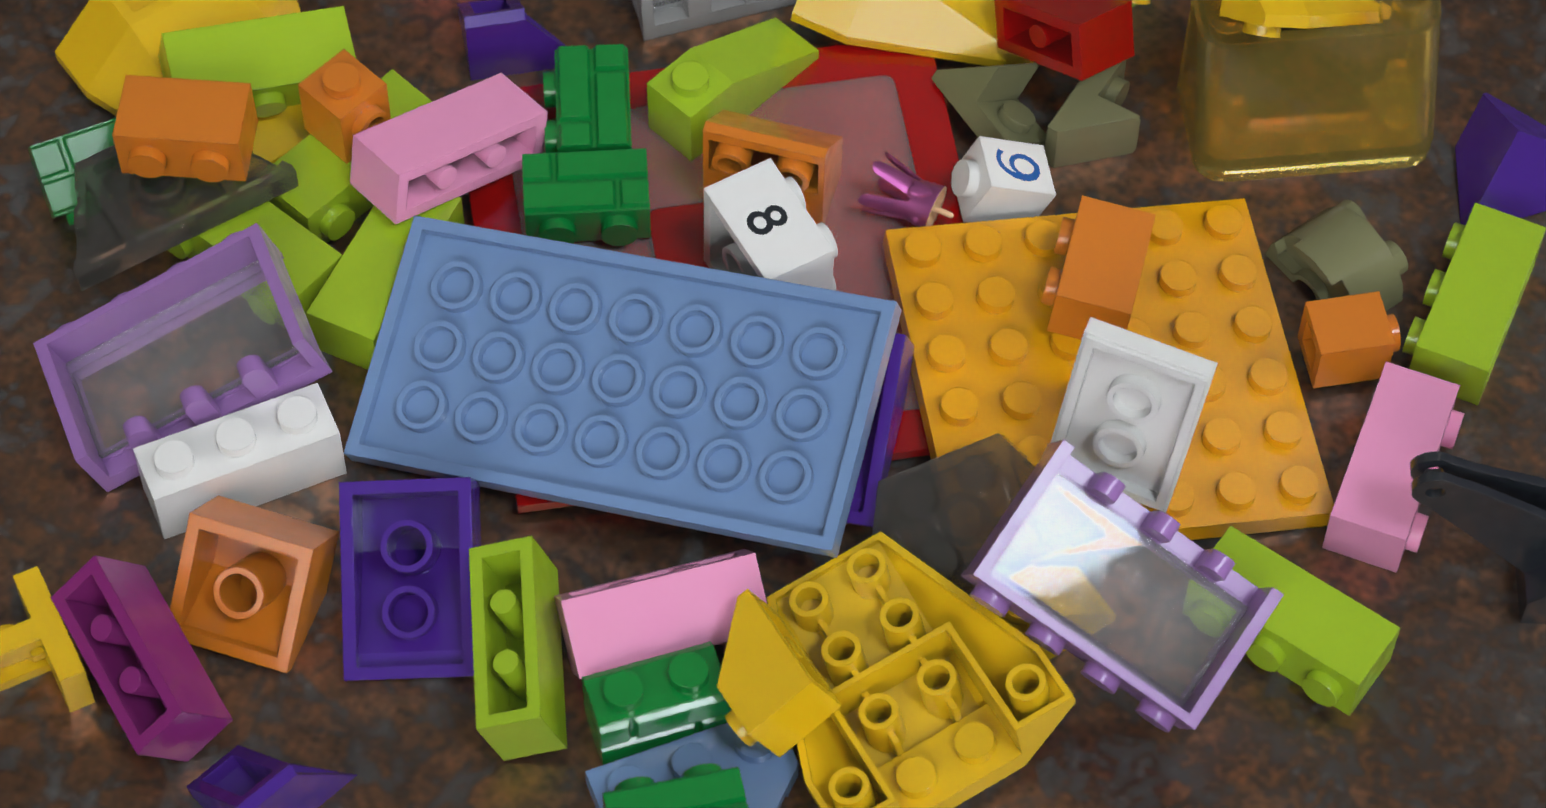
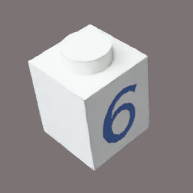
(1002, 180)

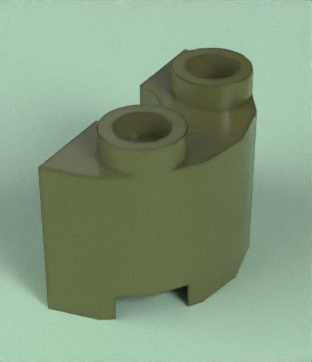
(1341, 256)

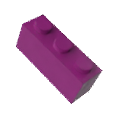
(141, 659)

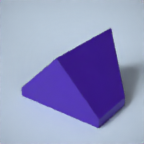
(504, 39)
(1501, 161)
(260, 781)

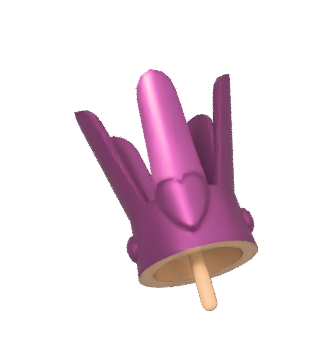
(916, 198)

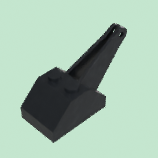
(1498, 510)

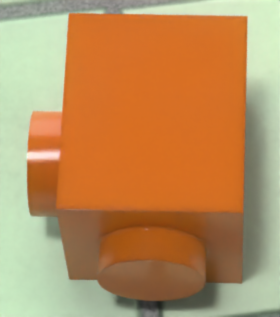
(341, 102)
(1347, 339)

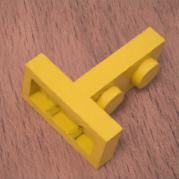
(41, 645)

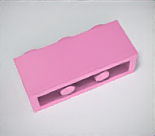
(446, 147)
(1375, 505)
(655, 612)

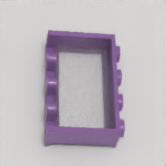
(179, 353)
(1119, 590)

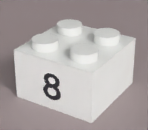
(762, 229)

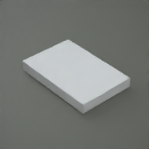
(1133, 409)

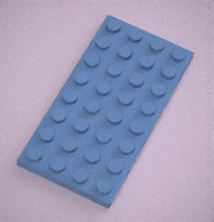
(625, 384)

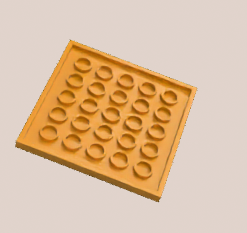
(993, 368)

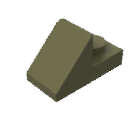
(990, 102)
(1093, 121)

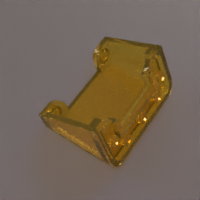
(1312, 96)

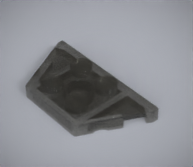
(134, 218)
(951, 503)

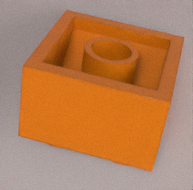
(251, 581)

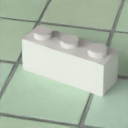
(242, 457)

